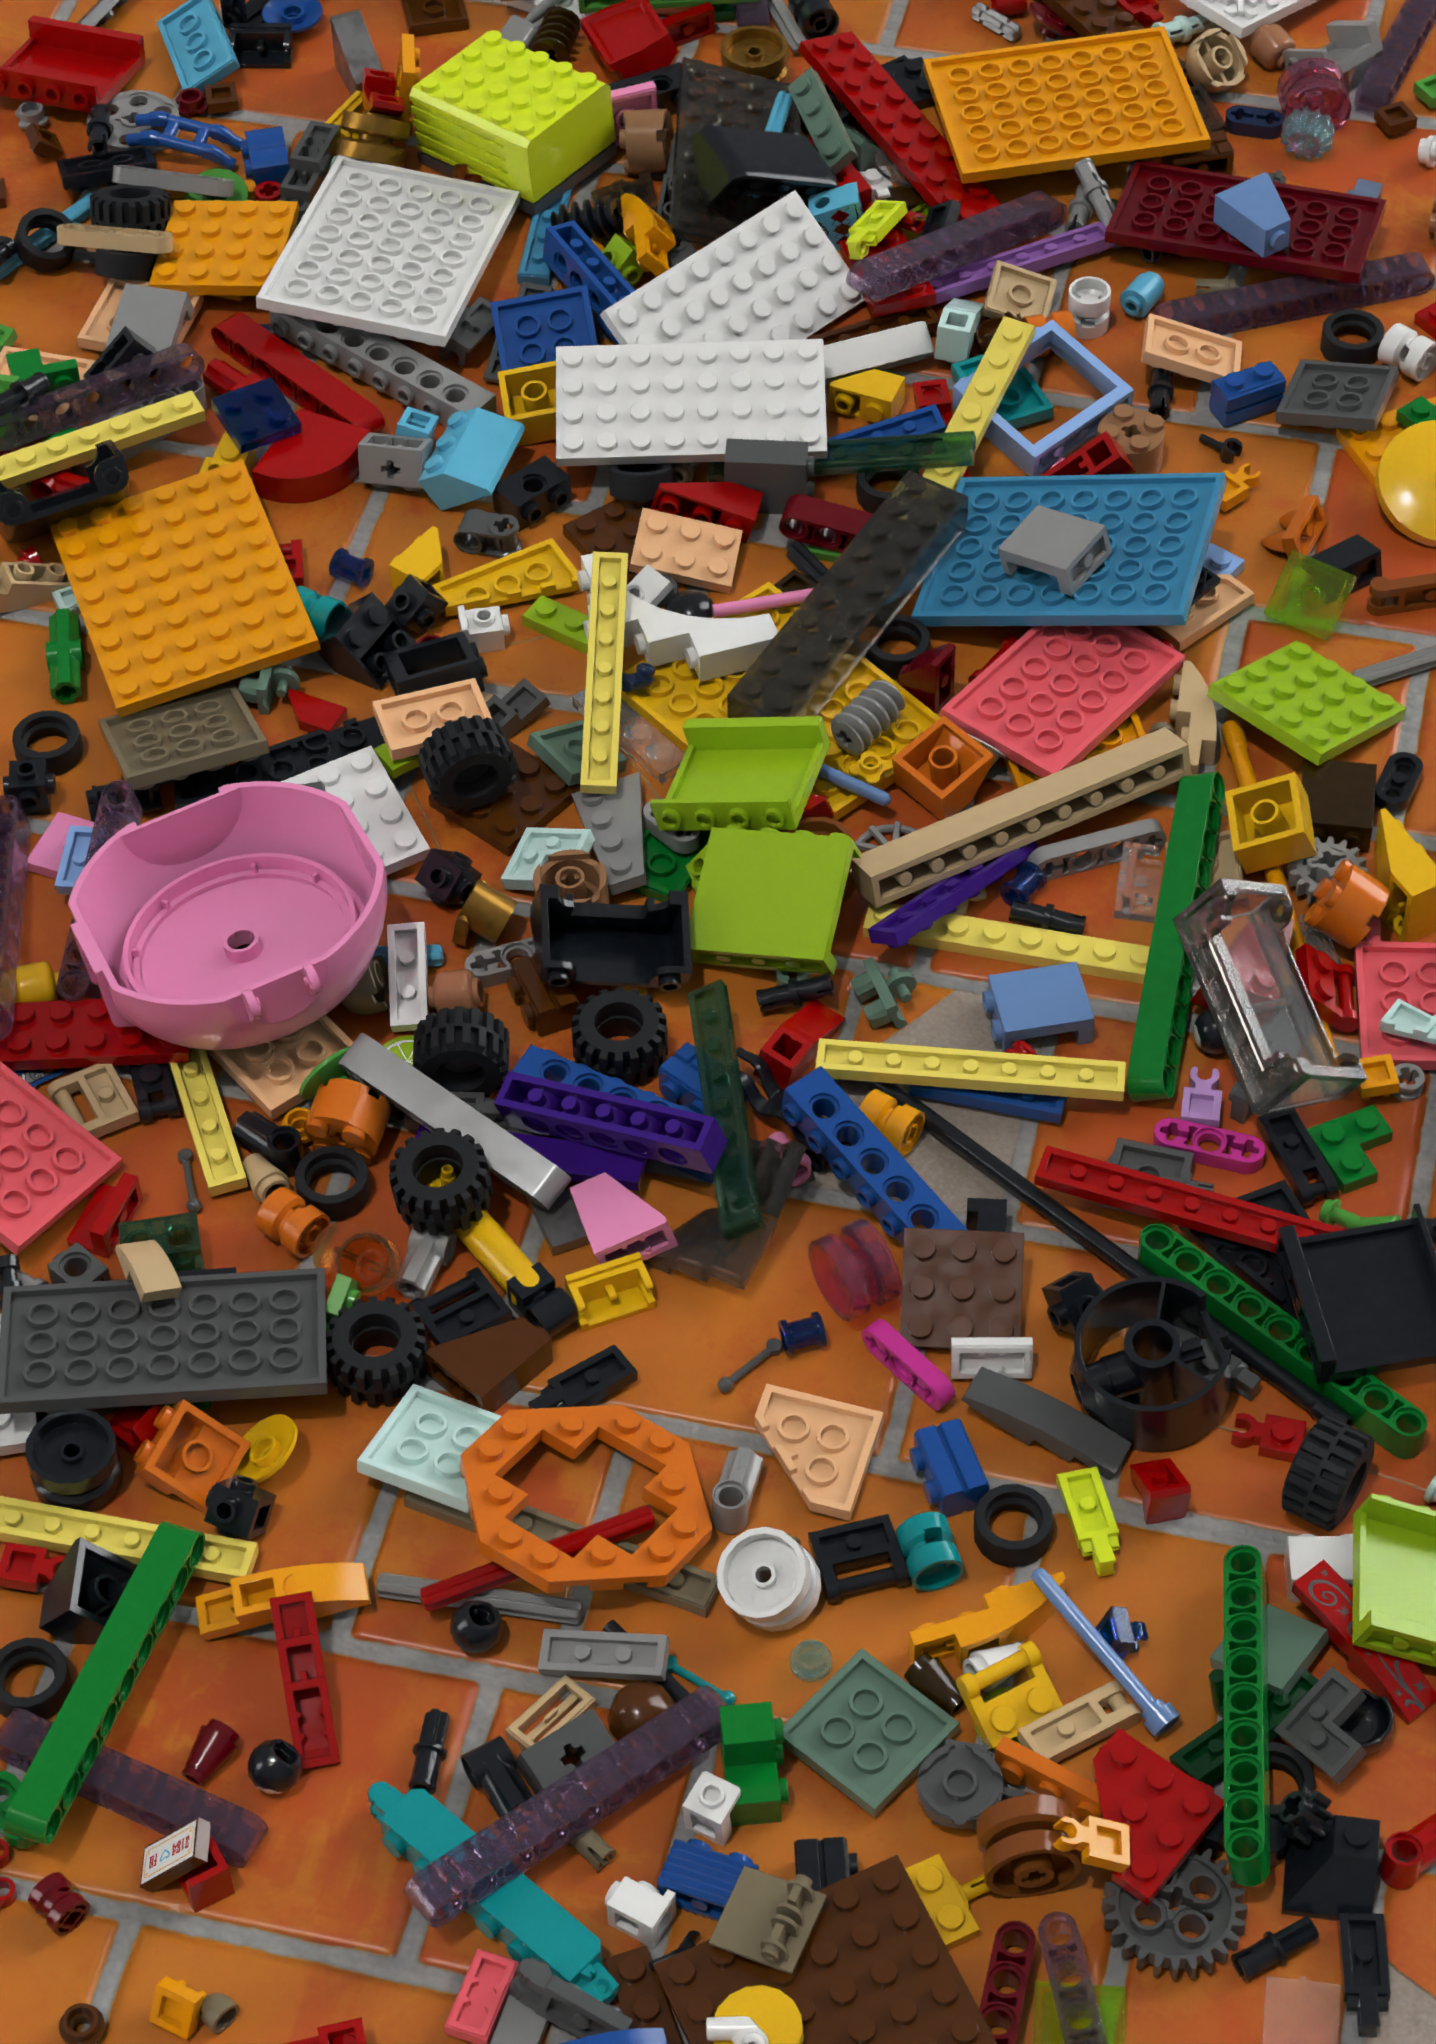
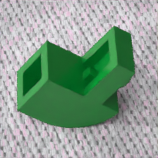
(29, 362)

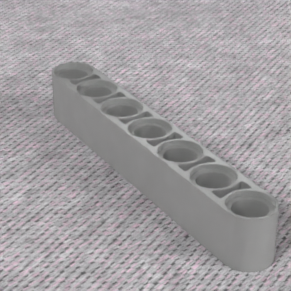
(438, 1108)

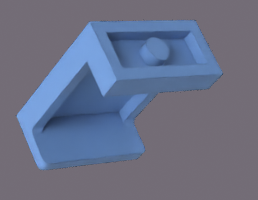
(1038, 1004)

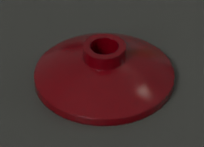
(1051, 23)

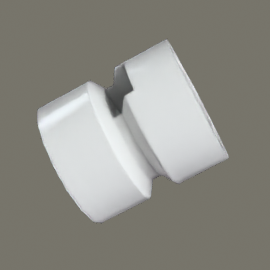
(1089, 305)
(1408, 351)

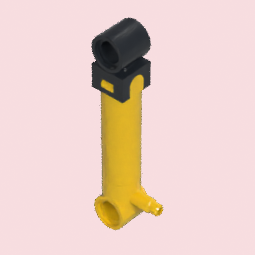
(528, 1285)

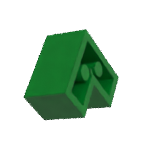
(750, 1756)

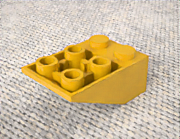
(1410, 878)

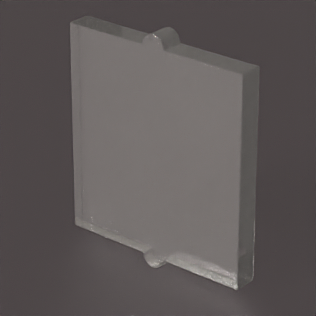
(1300, 2011)

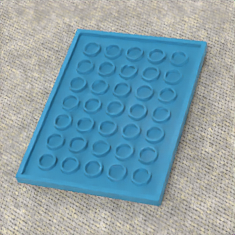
(1156, 537)

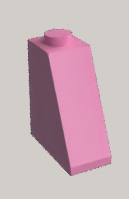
(620, 1220)

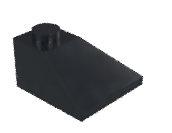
(84, 1593)
(1333, 1872)

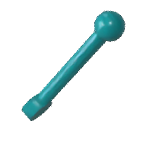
(672, 1666)

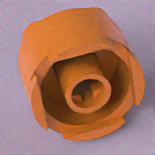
(1347, 904)
(347, 1117)

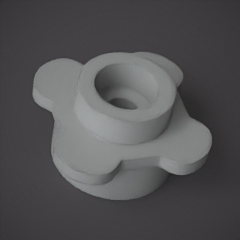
(31, 112)

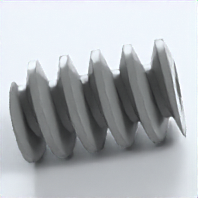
(867, 716)

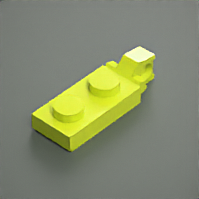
(874, 226)
(1090, 1517)

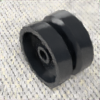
(74, 1460)

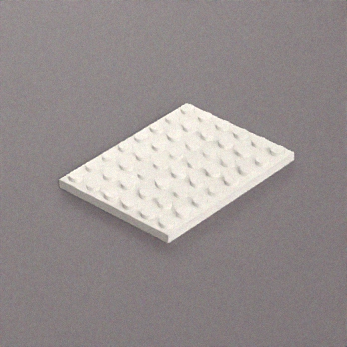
(389, 251)

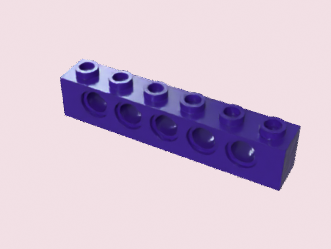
(611, 1122)

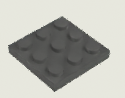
(1337, 395)

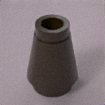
(935, 1682)

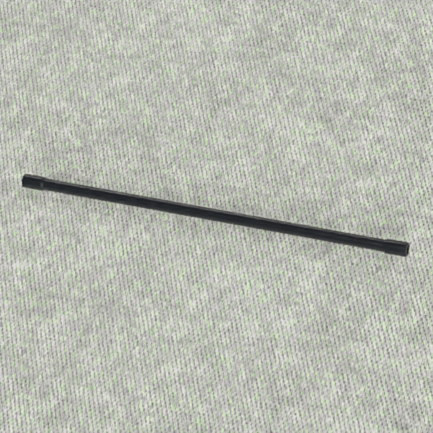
(1316, 1404)

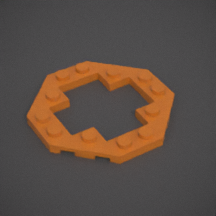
(600, 1563)

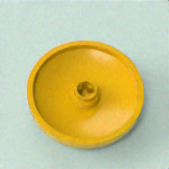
(1409, 482)

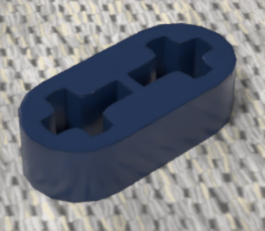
(1254, 122)

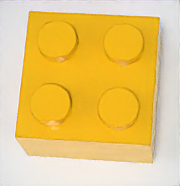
(530, 399)
(1270, 823)

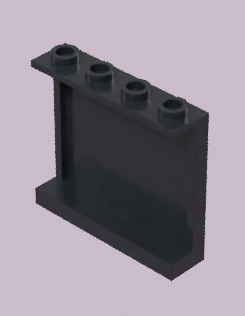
(1364, 1296)

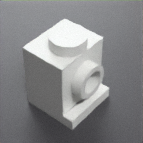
(484, 627)
(640, 1910)

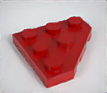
(1160, 1804)

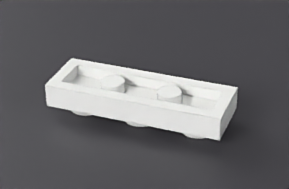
(407, 975)

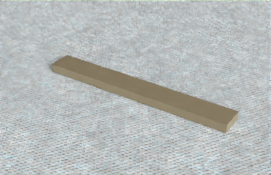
(688, 1590)

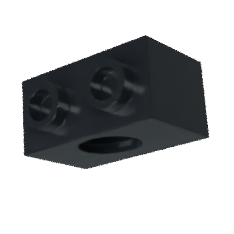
(532, 492)

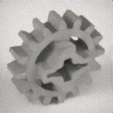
(1309, 871)

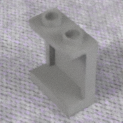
(1349, 44)
(152, 315)
(1056, 546)

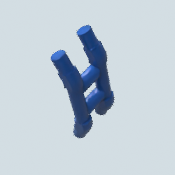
(196, 147)

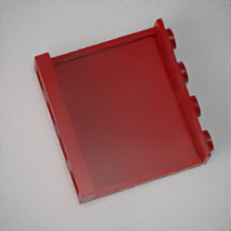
(71, 64)

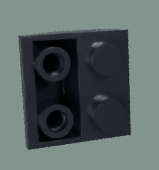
(359, 638)

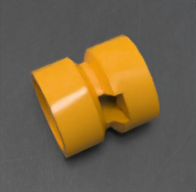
(897, 1123)

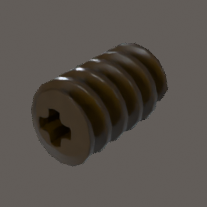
(557, 33)

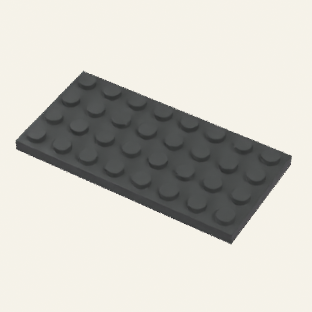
(212, 1343)

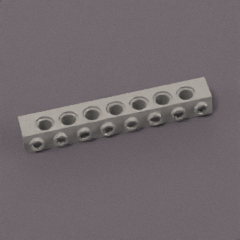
(387, 366)

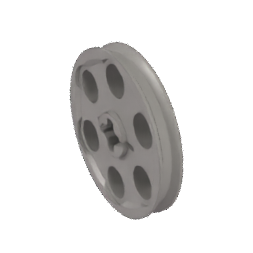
(124, 120)

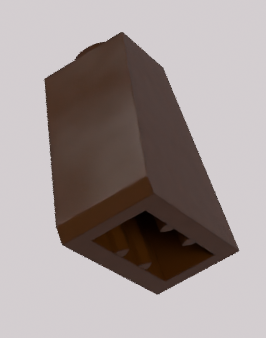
(491, 1363)

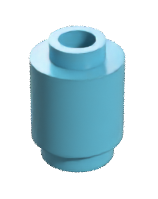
(1142, 294)

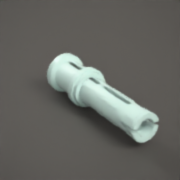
(1183, 28)

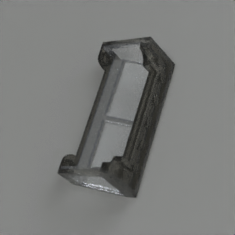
(1261, 998)

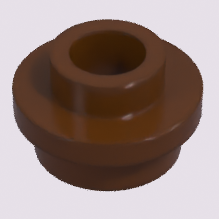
(81, 2014)

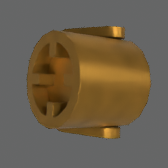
(483, 913)

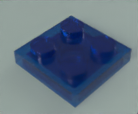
(256, 415)

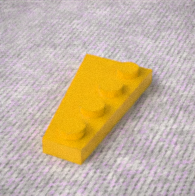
(511, 579)

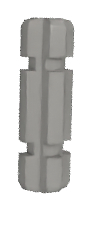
(996, 22)

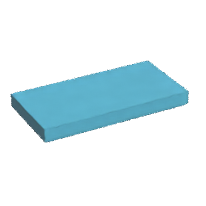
(198, 44)

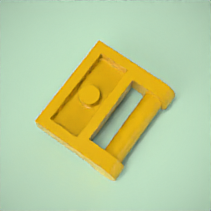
(1015, 1706)

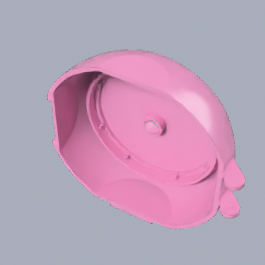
(238, 868)

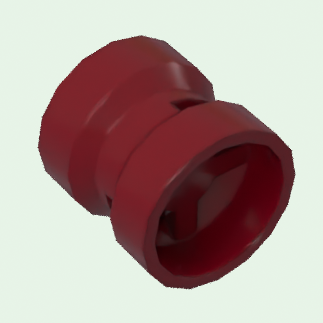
(59, 1904)

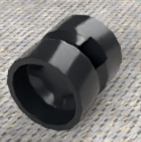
(814, 17)

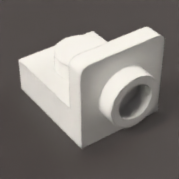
(709, 1807)

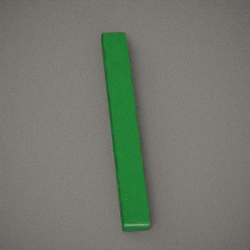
(1233, 1299)
(104, 1684)
(1246, 1716)

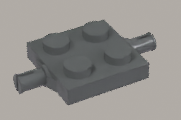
(1157, 1161)

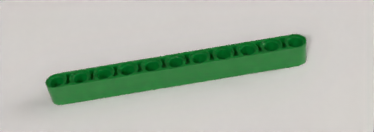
(1168, 971)

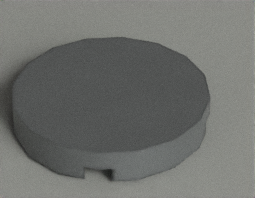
(958, 1785)

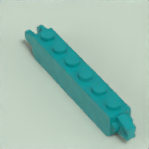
(516, 1913)

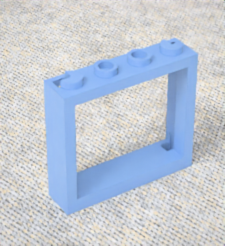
(1076, 431)

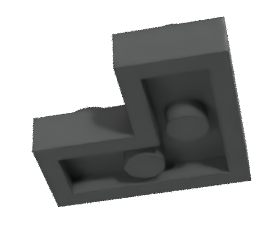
(1316, 1723)

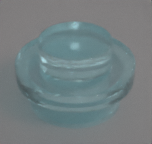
(810, 1661)

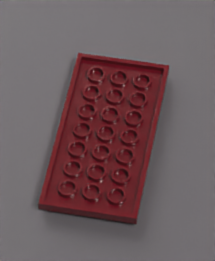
(1174, 213)

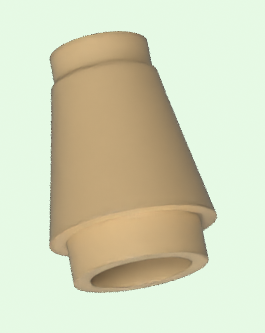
(263, 1176)

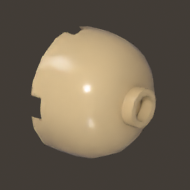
(1216, 61)

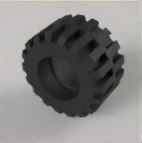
(131, 207)
(468, 763)
(620, 1015)
(462, 1050)
(445, 1206)
(370, 1326)
(1327, 1473)

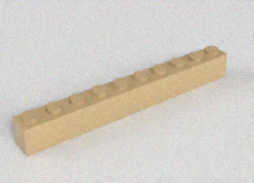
(1020, 817)

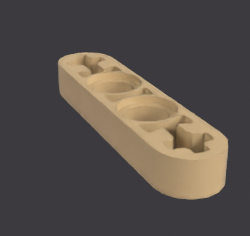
(115, 238)

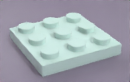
(424, 1444)

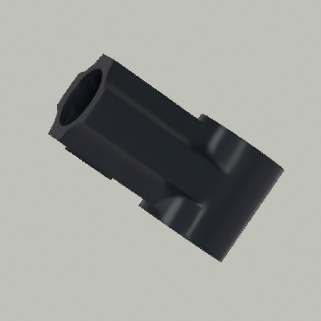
(275, 1143)
(495, 1772)

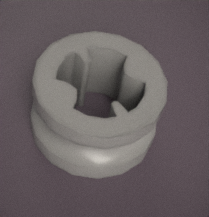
(1411, 1073)

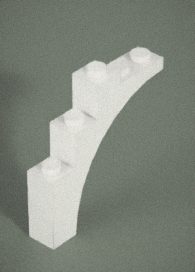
(707, 644)

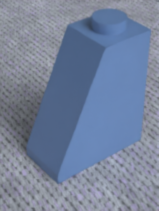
(1254, 215)

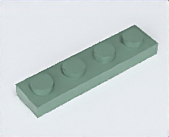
(822, 120)

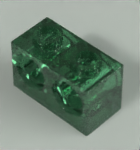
(176, 1234)

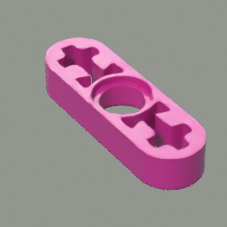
(1219, 1159)
(908, 1364)

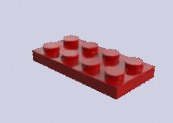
(909, 299)

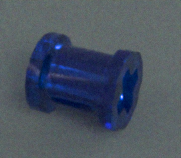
(351, 567)
(1024, 884)
(802, 1333)

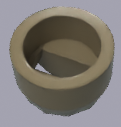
(218, 2012)

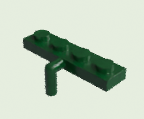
(1205, 1754)

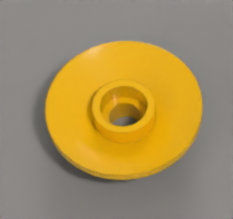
(270, 1447)

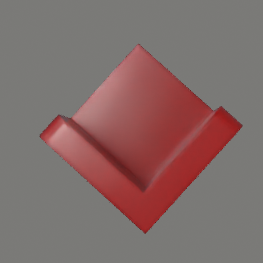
(209, 1881)

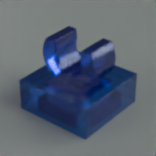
(1120, 1632)

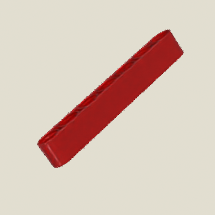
(293, 373)

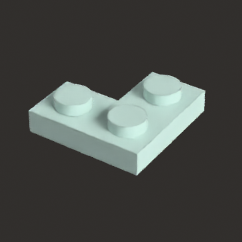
(535, 848)

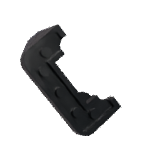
(757, 163)
(31, 519)
(611, 941)

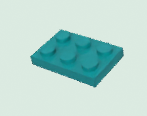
(1023, 399)

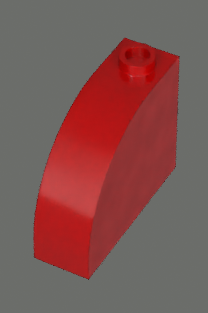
(311, 462)

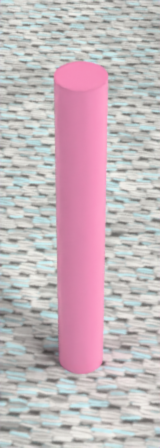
(760, 603)

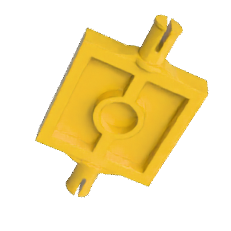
(947, 1899)

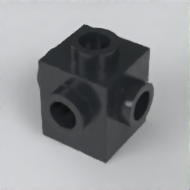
(416, 604)
(31, 785)
(448, 876)
(1069, 1299)
(239, 1507)

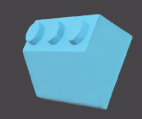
(470, 457)

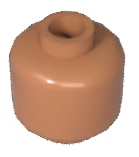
(1268, 44)
(456, 989)

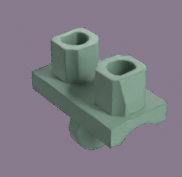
(270, 682)
(872, 982)

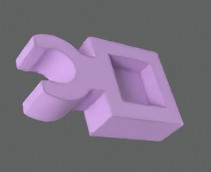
(1202, 1100)

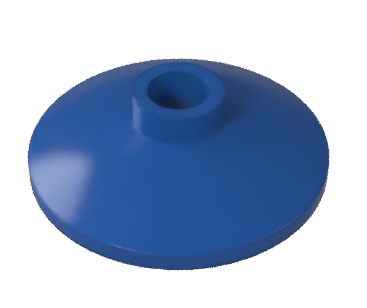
(300, 13)

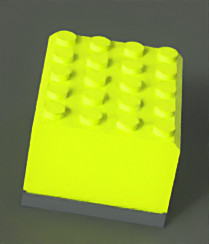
(514, 120)

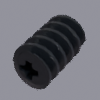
(593, 221)

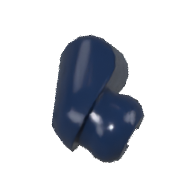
(641, 679)

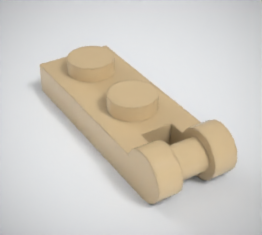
(1080, 1723)

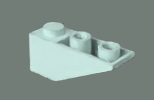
(957, 330)

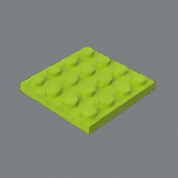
(1307, 702)

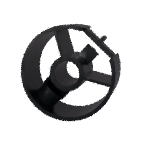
(1152, 1364)

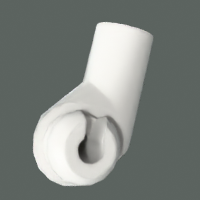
(736, 2028)

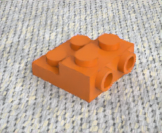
(189, 1453)

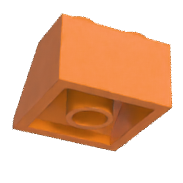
(942, 768)

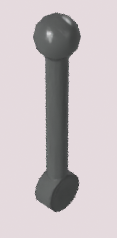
(185, 1157)
(773, 1348)

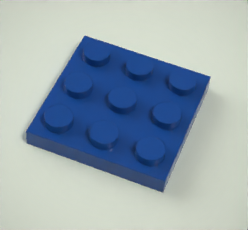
(536, 324)

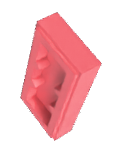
(481, 1998)

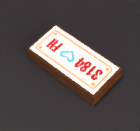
(175, 1854)

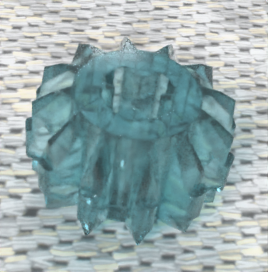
(1307, 133)

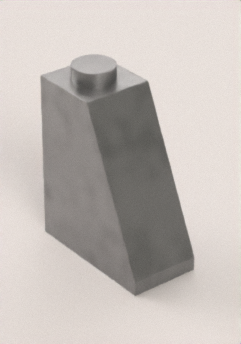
(352, 48)

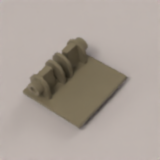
(768, 1918)

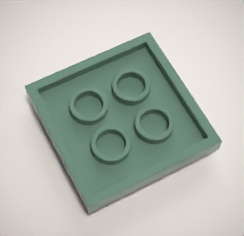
(867, 1732)

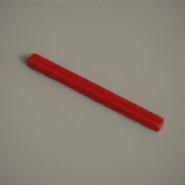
(494, 1575)

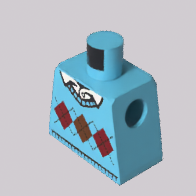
(836, 211)

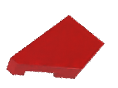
(315, 713)

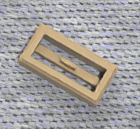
(516, 1729)

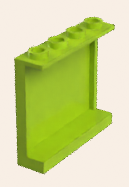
(744, 773)
(770, 899)
(1395, 1579)

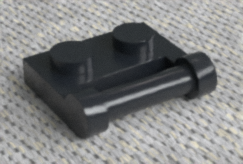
(466, 1316)
(857, 1546)

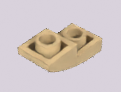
(149, 1269)

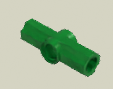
(65, 656)

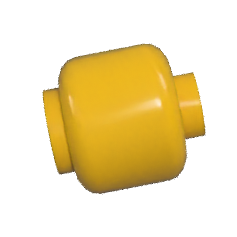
(36, 983)

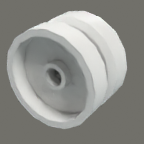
(768, 1579)

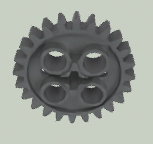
(1163, 1942)

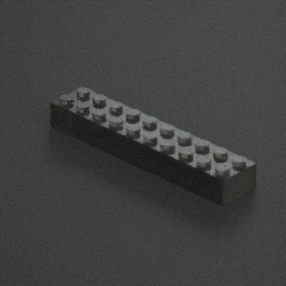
(852, 602)

